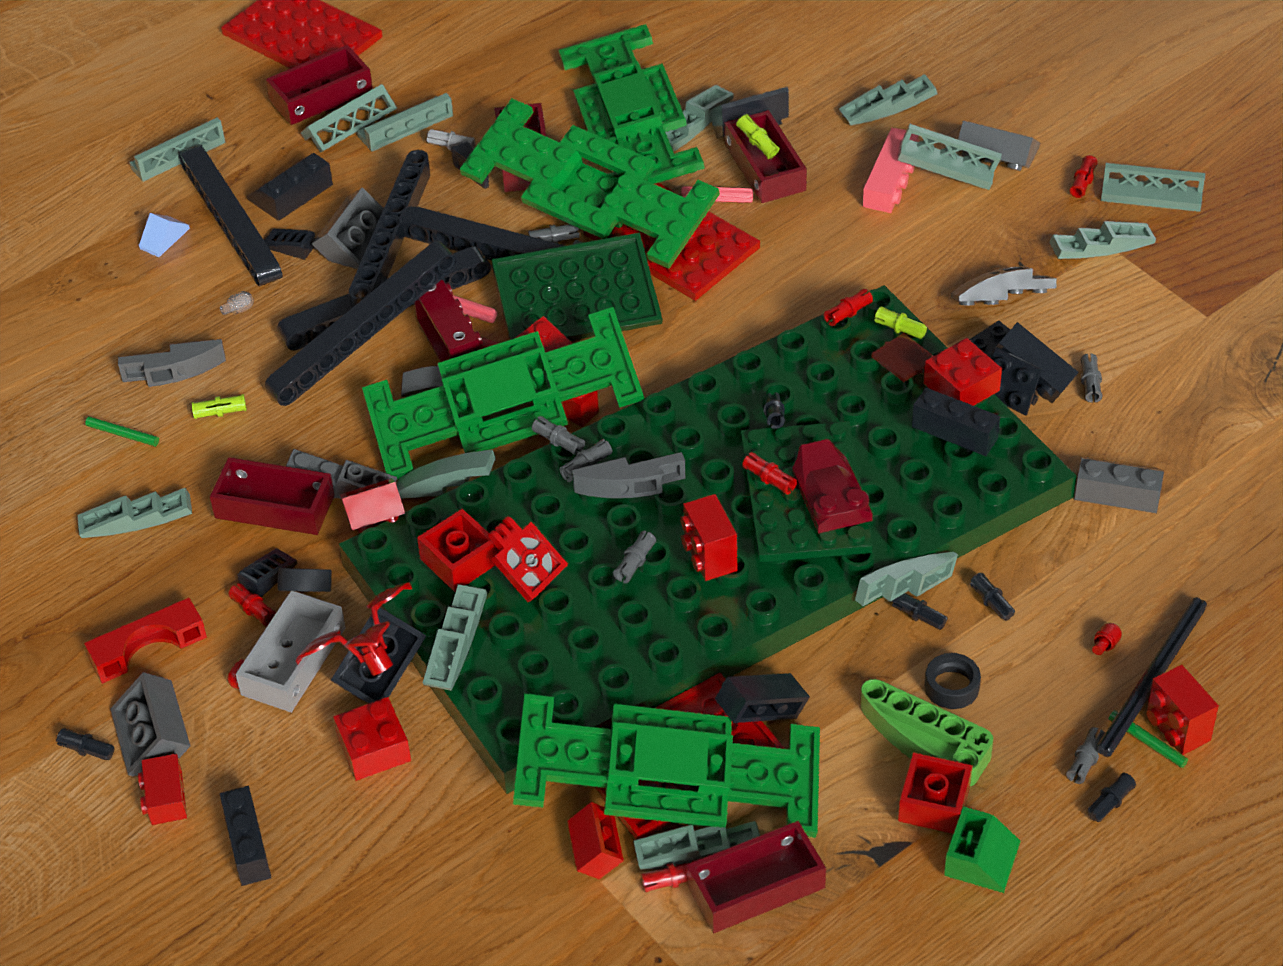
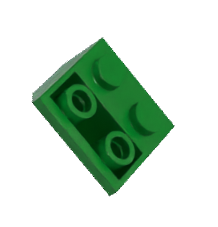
(981, 851)

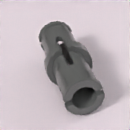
(555, 233)
(1091, 378)
(558, 435)
(586, 458)
(634, 556)
(1086, 756)

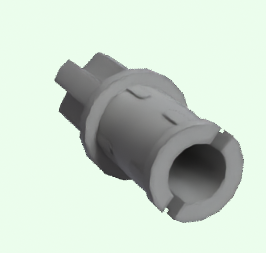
(448, 139)

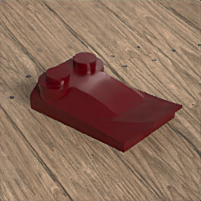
(830, 487)

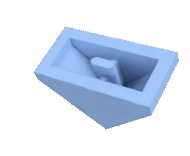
(161, 233)

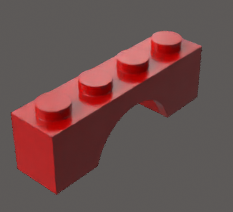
(175, 624)

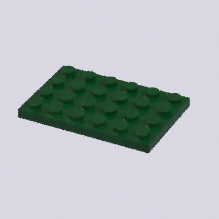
(575, 282)
(783, 520)

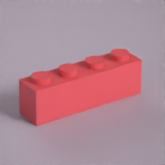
(888, 175)

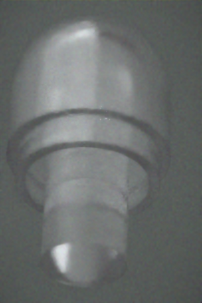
(238, 303)

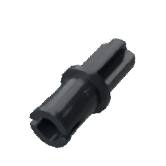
(774, 410)
(992, 596)
(920, 610)
(84, 744)
(1111, 797)

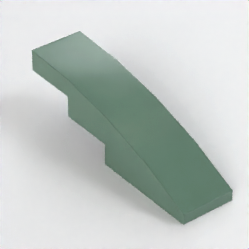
(883, 103)
(698, 115)
(1108, 240)
(447, 472)
(128, 516)
(910, 575)
(455, 637)
(688, 845)

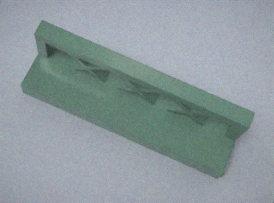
(343, 114)
(406, 122)
(166, 154)
(946, 160)
(1152, 191)

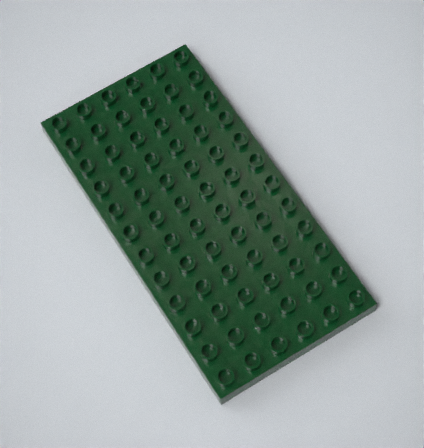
(667, 627)

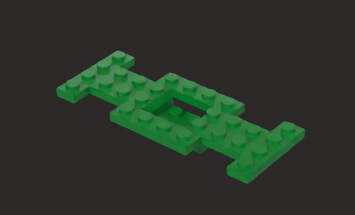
(636, 99)
(584, 194)
(499, 380)
(672, 750)

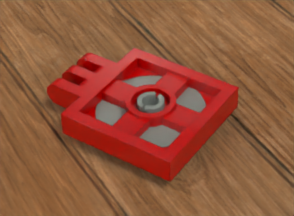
(525, 557)

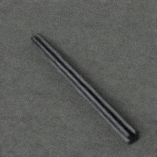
(1157, 667)

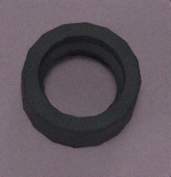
(304, 580)
(952, 698)

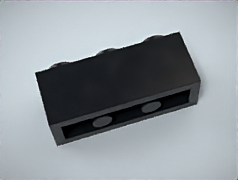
(1055, 372)
(956, 421)
(762, 697)
(245, 835)

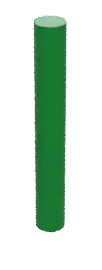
(122, 431)
(1154, 743)

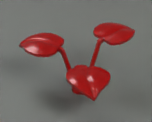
(372, 640)

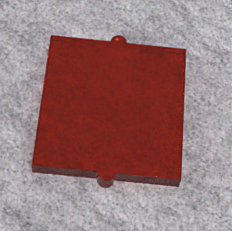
(902, 357)

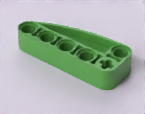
(944, 735)

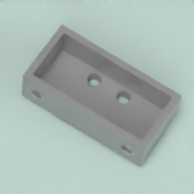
(294, 625)

